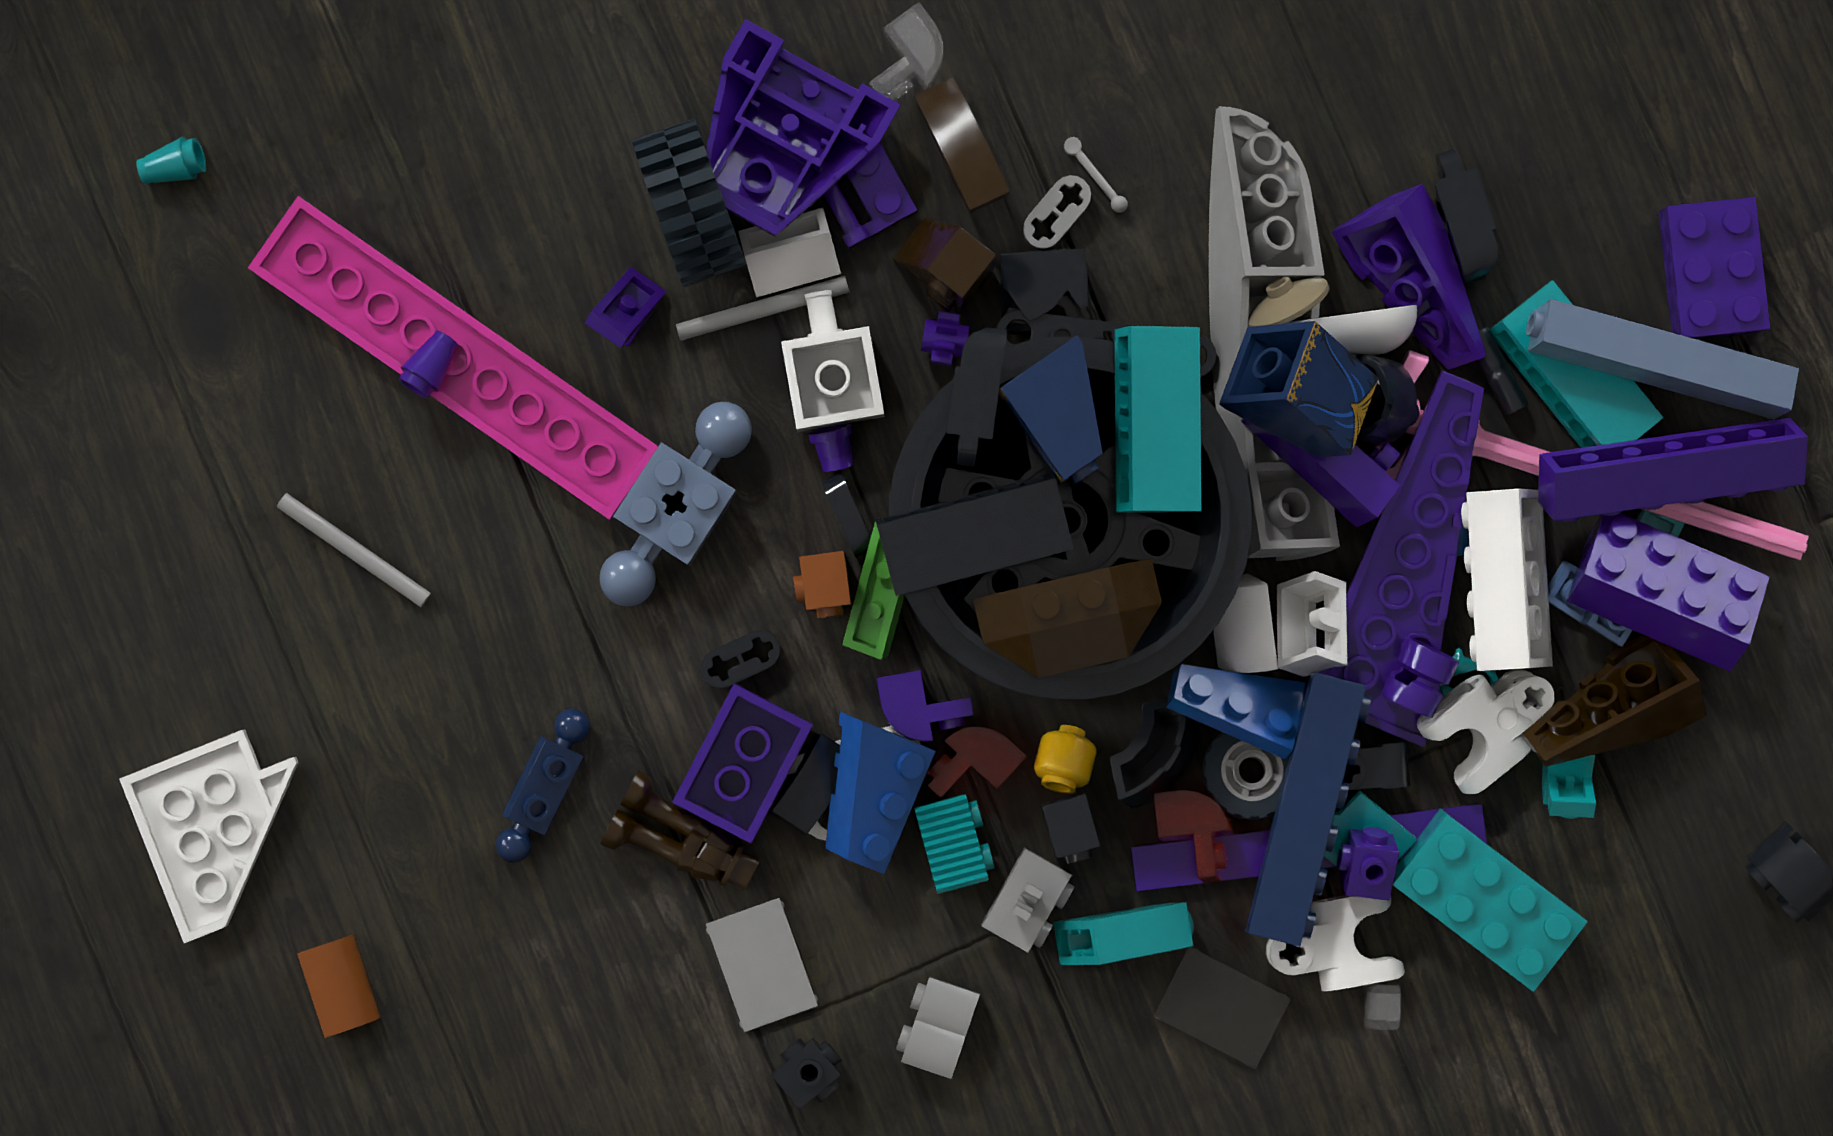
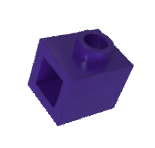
(1368, 863)

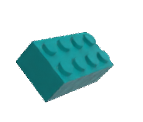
(1487, 900)

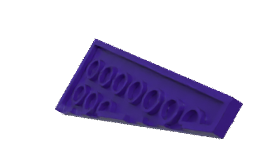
(1411, 553)

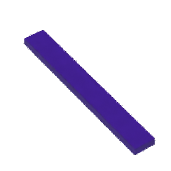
(1176, 865)

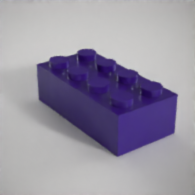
(1668, 589)

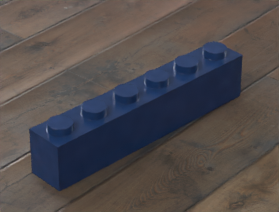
(1306, 809)

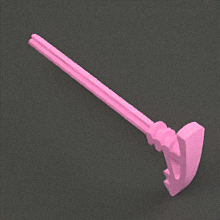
(1699, 515)

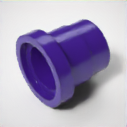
(833, 447)

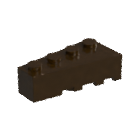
(946, 262)

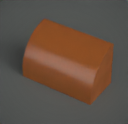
(339, 985)

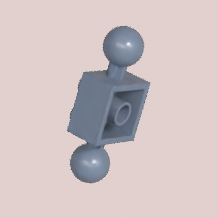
(722, 433)

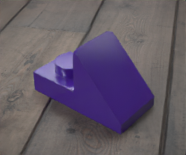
(625, 308)

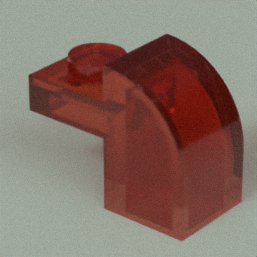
(983, 749)
(1195, 817)

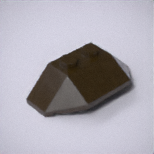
(1071, 619)

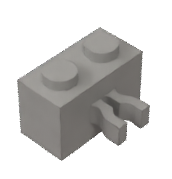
(1027, 901)

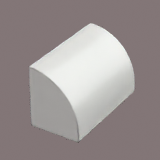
(793, 257)
(1246, 630)

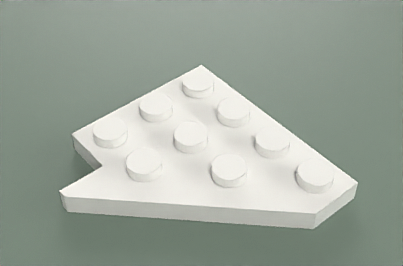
(206, 825)

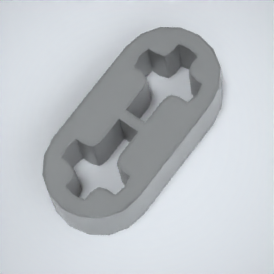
(1065, 219)

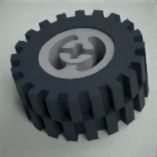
(688, 203)

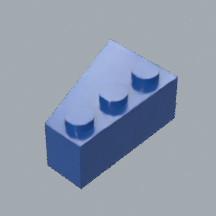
(873, 791)

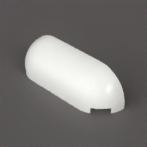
(1371, 331)

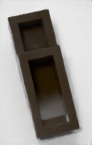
(962, 145)

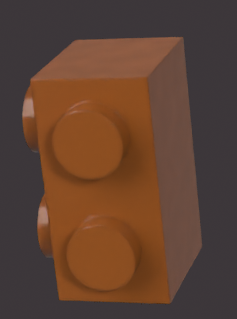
(823, 584)

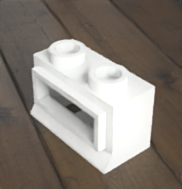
(1299, 619)

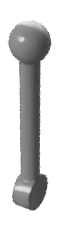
(1073, 147)

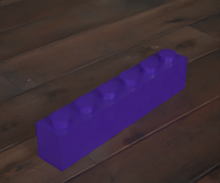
(1672, 469)

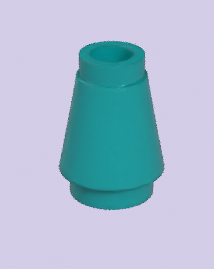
(173, 162)

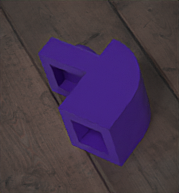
(906, 707)

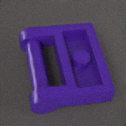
(879, 192)

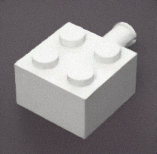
(831, 371)

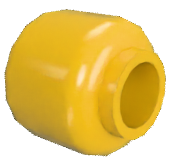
(1065, 759)

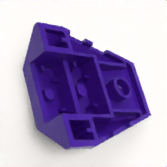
(786, 130)

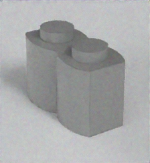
(938, 1026)

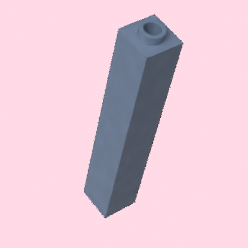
(1662, 359)

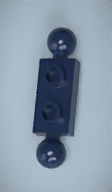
(542, 785)

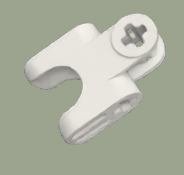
(1496, 720)
(1333, 948)

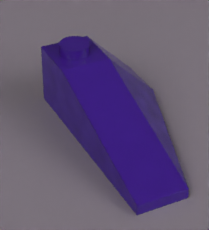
(1411, 261)

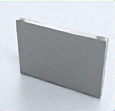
(761, 964)

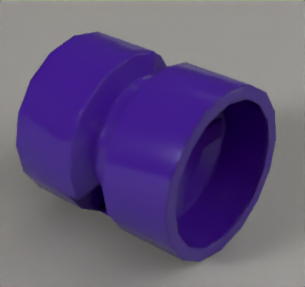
(1420, 677)

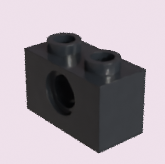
(1070, 827)

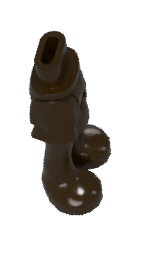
(706, 851)

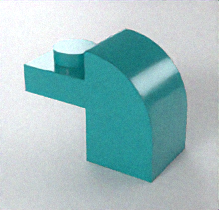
(1569, 788)

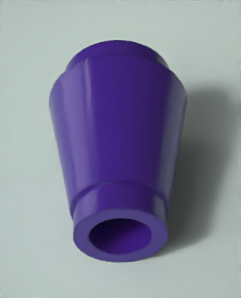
(428, 365)

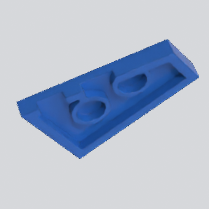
(1241, 705)

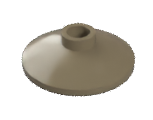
(1288, 300)

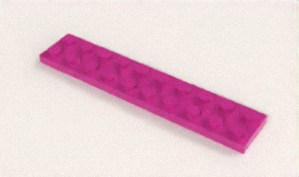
(487, 376)

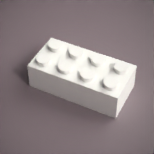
(1507, 579)

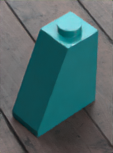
(1123, 934)

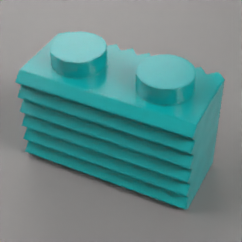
(953, 844)

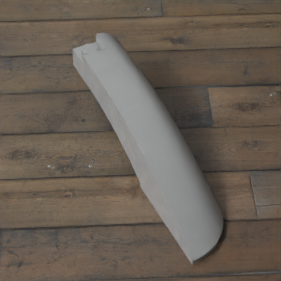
(1257, 234)

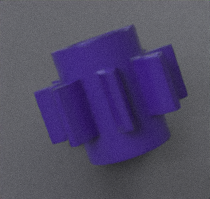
(944, 338)

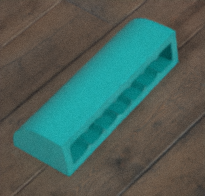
(1587, 402)
(1157, 419)

